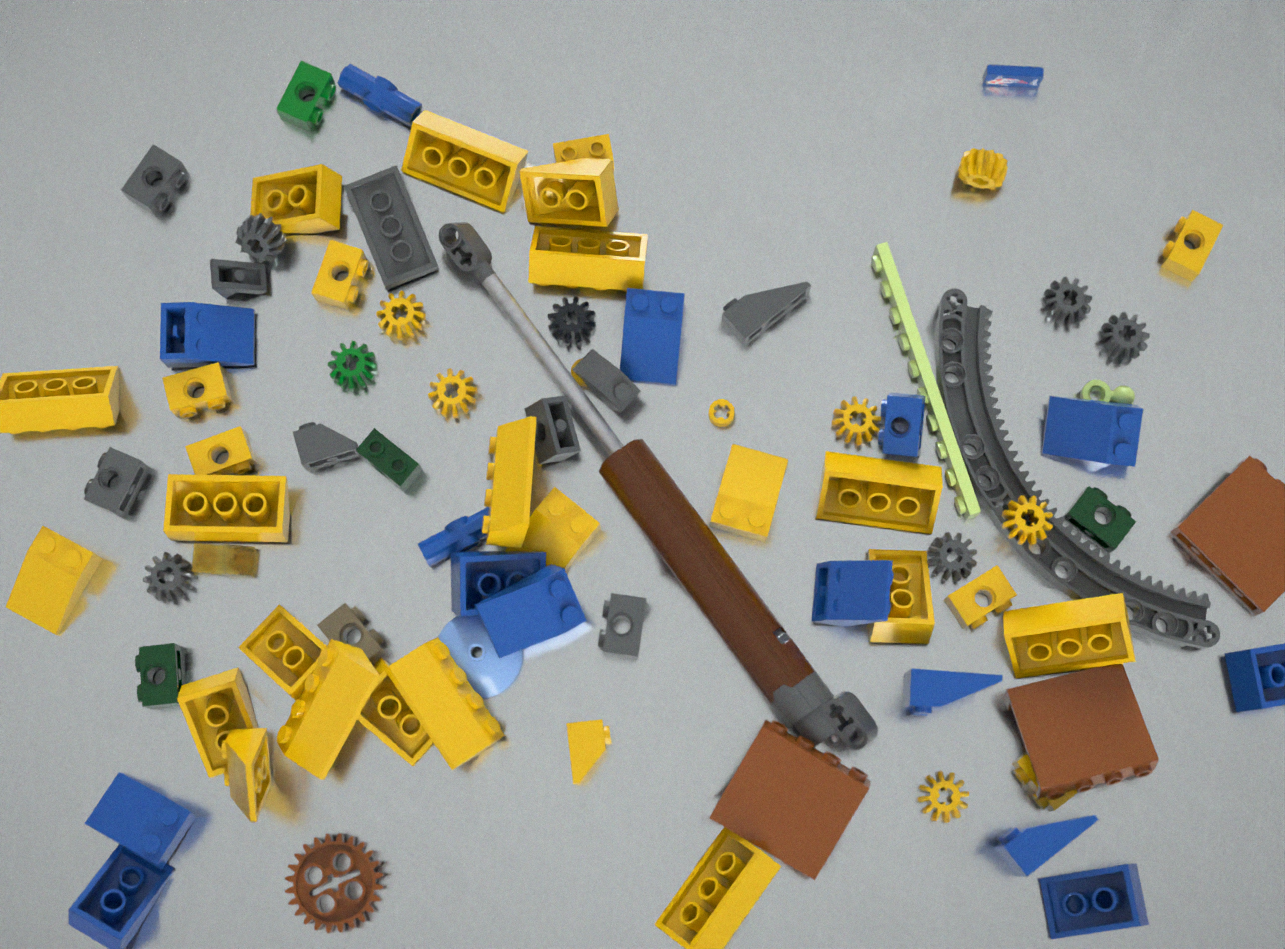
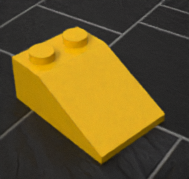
(570, 192)
(299, 199)
(748, 493)
(559, 530)
(51, 580)
(910, 599)
(284, 650)
(213, 709)
(392, 719)
(247, 769)

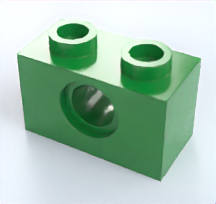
(306, 81)

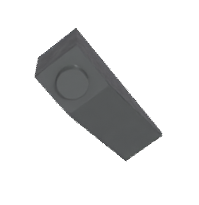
(760, 309)

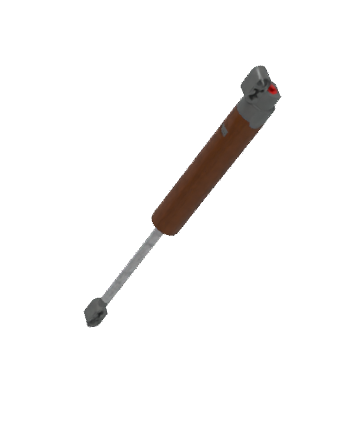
(687, 542)

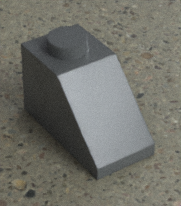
(606, 381)
(322, 445)

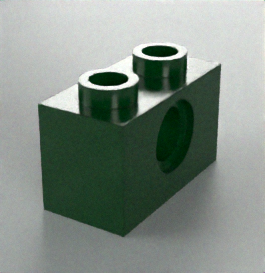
(389, 460)
(1082, 517)
(147, 663)

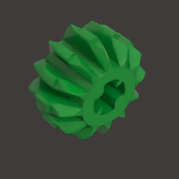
(342, 369)

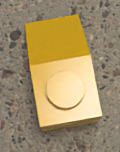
(586, 746)

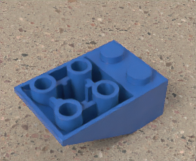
(206, 334)
(852, 592)

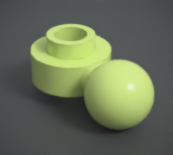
(1120, 394)

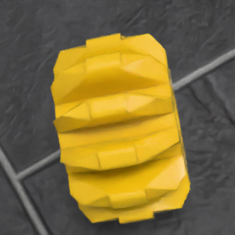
(982, 168)
(401, 305)
(441, 394)
(856, 411)
(1036, 516)
(953, 797)

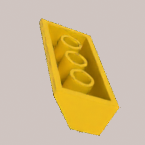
(463, 160)
(587, 258)
(59, 399)
(510, 483)
(879, 492)
(227, 508)
(1068, 636)
(445, 702)
(327, 708)
(718, 893)

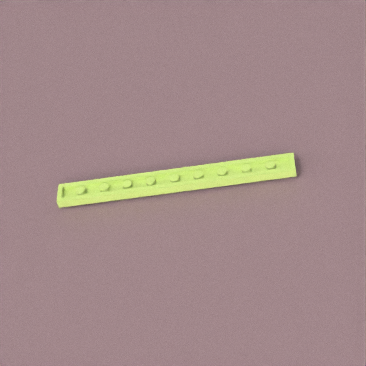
(920, 368)

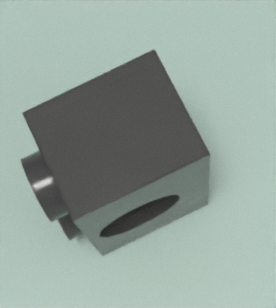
(154, 165)
(555, 429)
(118, 498)
(628, 643)

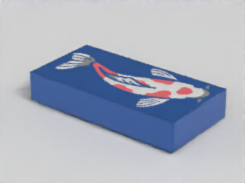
(1013, 76)

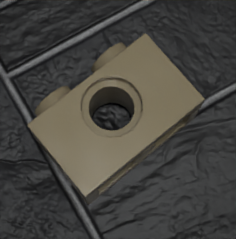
(346, 619)

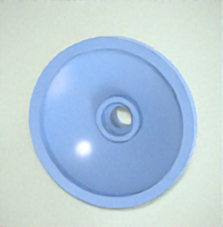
(487, 673)

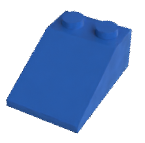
(652, 336)
(1092, 430)
(485, 573)
(531, 611)
(1257, 677)
(934, 689)
(140, 820)
(1034, 845)
(118, 898)
(1094, 901)

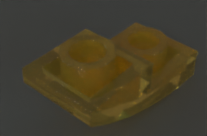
(222, 560)

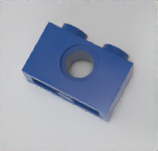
(912, 409)

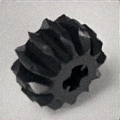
(570, 311)

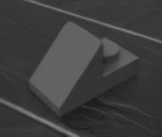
(237, 276)

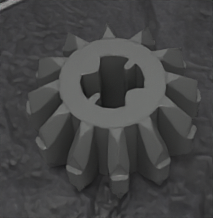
(260, 238)
(1071, 311)
(1130, 329)
(168, 566)
(953, 567)

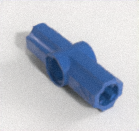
(379, 94)
(458, 536)

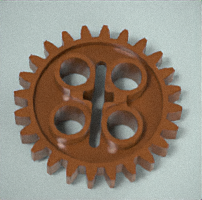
(345, 908)

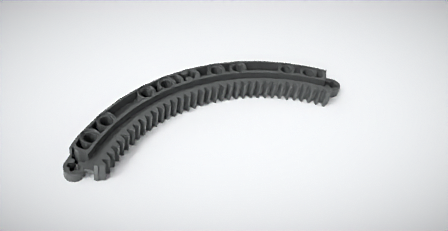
(975, 422)

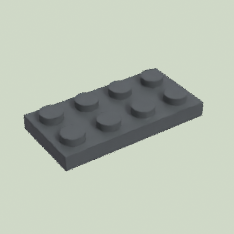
(391, 227)

